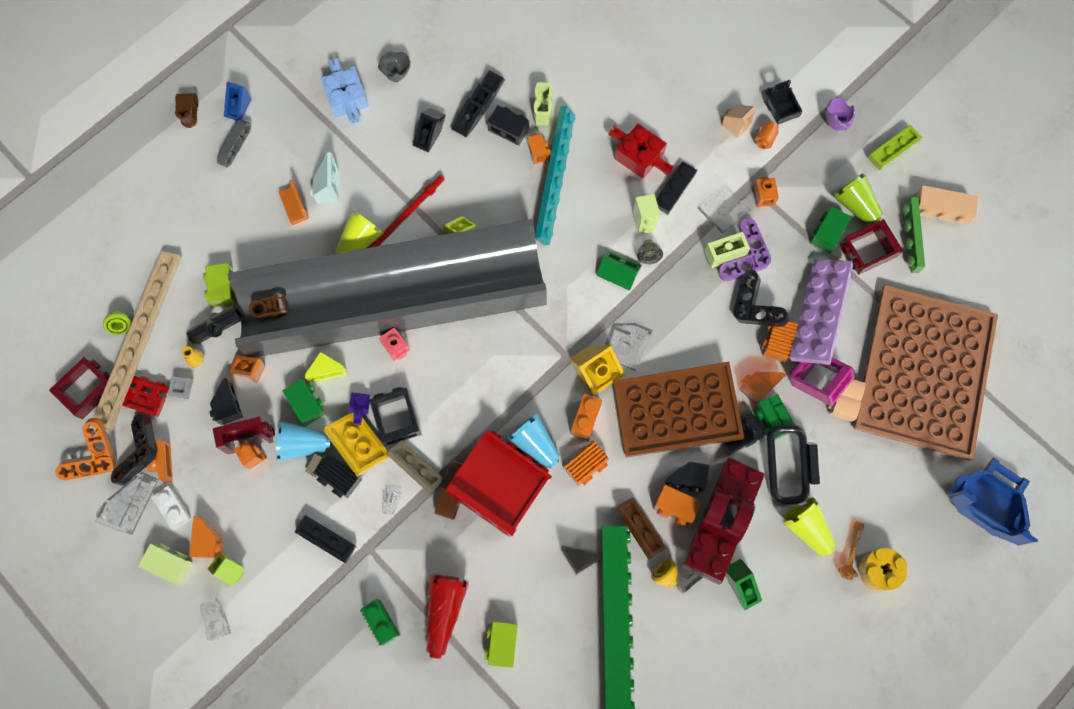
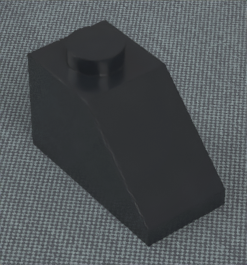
(428, 129)
(225, 404)

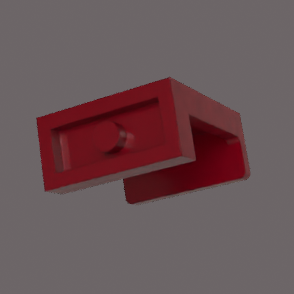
(227, 434)

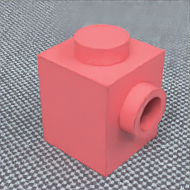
(394, 344)

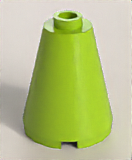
(860, 200)

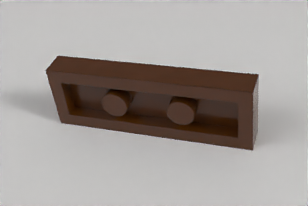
(640, 528)

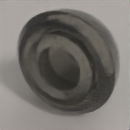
(649, 252)

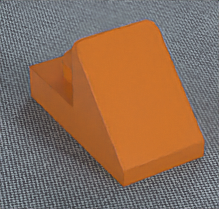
(247, 367)

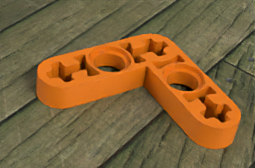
(95, 458)

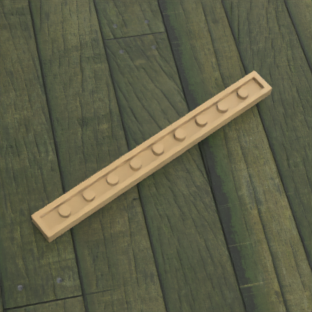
(136, 339)

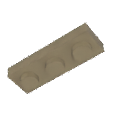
(415, 467)

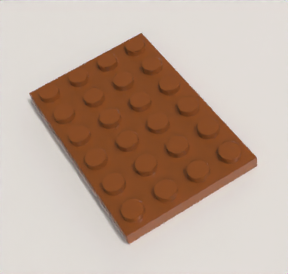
(678, 409)

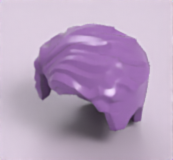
(839, 114)

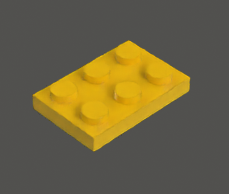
(356, 444)

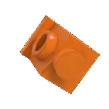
(538, 149)
(249, 454)

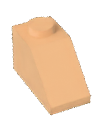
(738, 119)

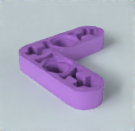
(752, 258)

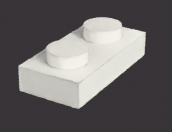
(171, 508)

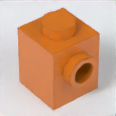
(765, 191)

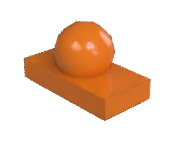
(162, 462)

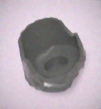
(394, 66)

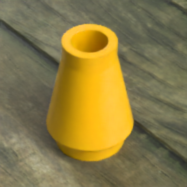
(192, 356)

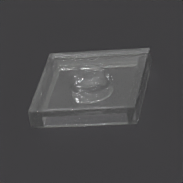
(723, 208)

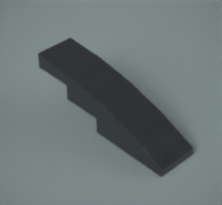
(478, 104)

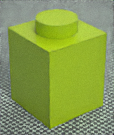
(226, 569)

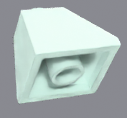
(326, 181)

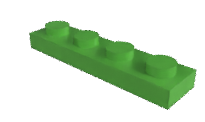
(915, 241)

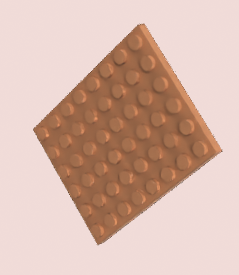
(927, 372)

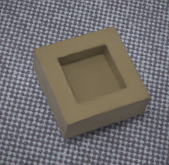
(312, 464)

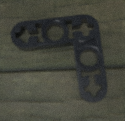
(752, 309)
(143, 455)

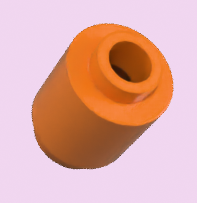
(767, 135)

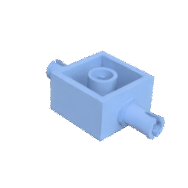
(344, 91)

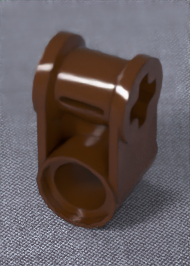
(187, 108)
(273, 307)

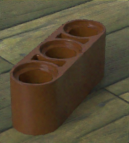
(447, 505)

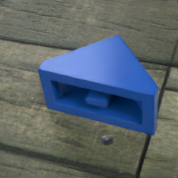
(236, 101)

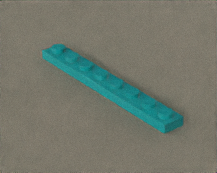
(554, 177)

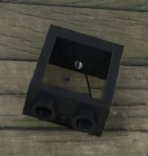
(401, 434)

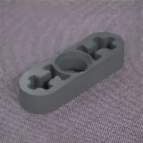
(234, 143)

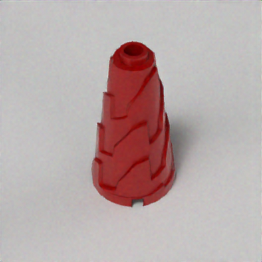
(443, 609)

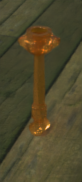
(848, 571)

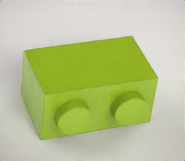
(219, 288)
(502, 644)

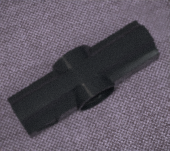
(215, 324)

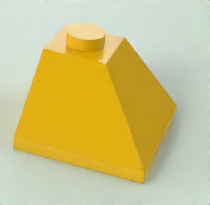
(597, 367)

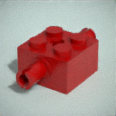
(640, 150)

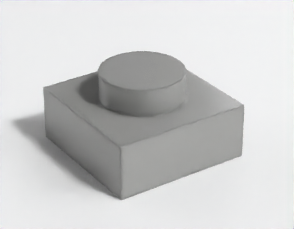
(180, 387)

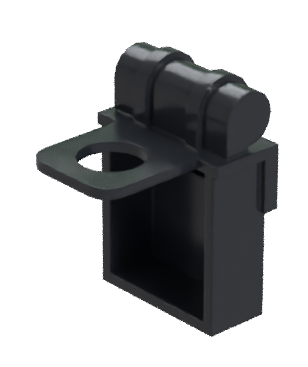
(782, 102)
(752, 433)

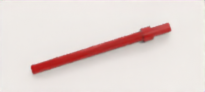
(428, 191)

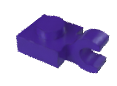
(359, 405)

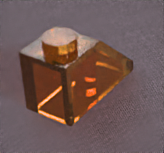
(760, 384)

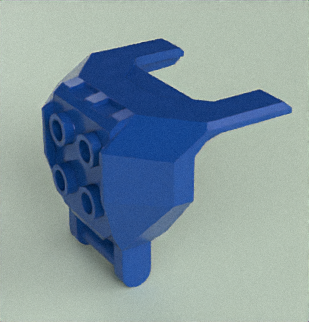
(994, 503)

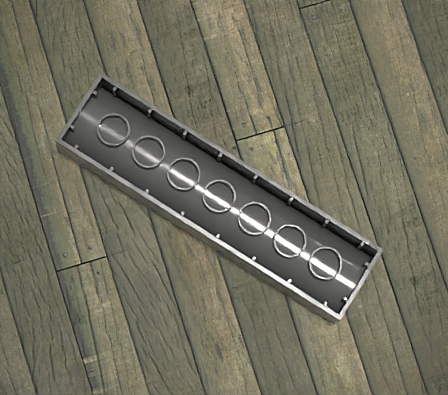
(391, 287)

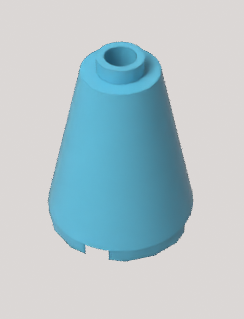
(299, 441)
(535, 441)

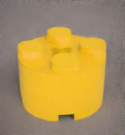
(894, 566)

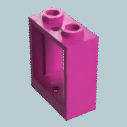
(833, 390)

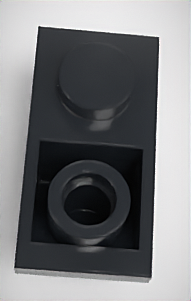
(690, 476)

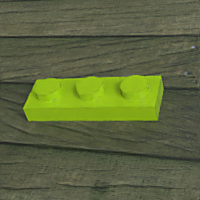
(895, 147)

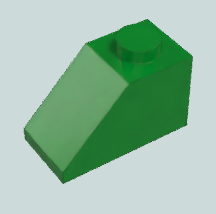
(743, 584)

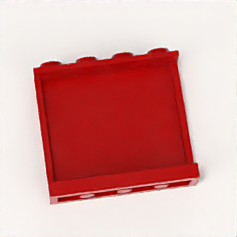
(498, 482)

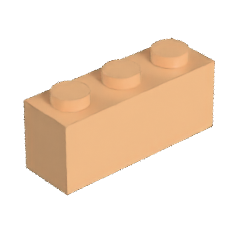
(947, 204)

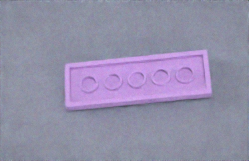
(821, 311)

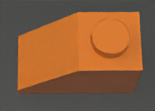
(204, 540)

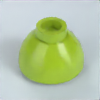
(116, 323)

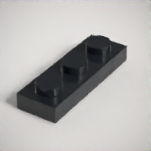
(675, 187)
(325, 539)

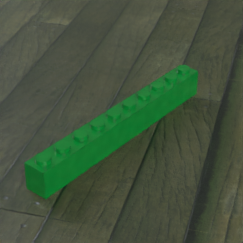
(616, 618)

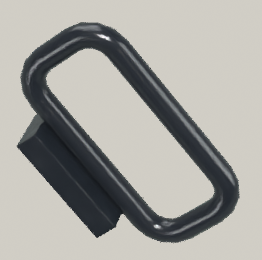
(808, 463)

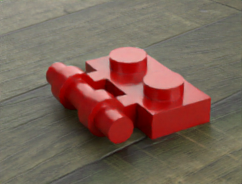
(143, 401)

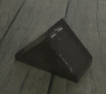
(579, 559)

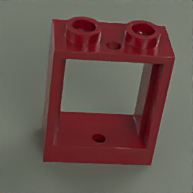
(884, 236)
(92, 400)

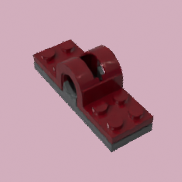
(724, 521)

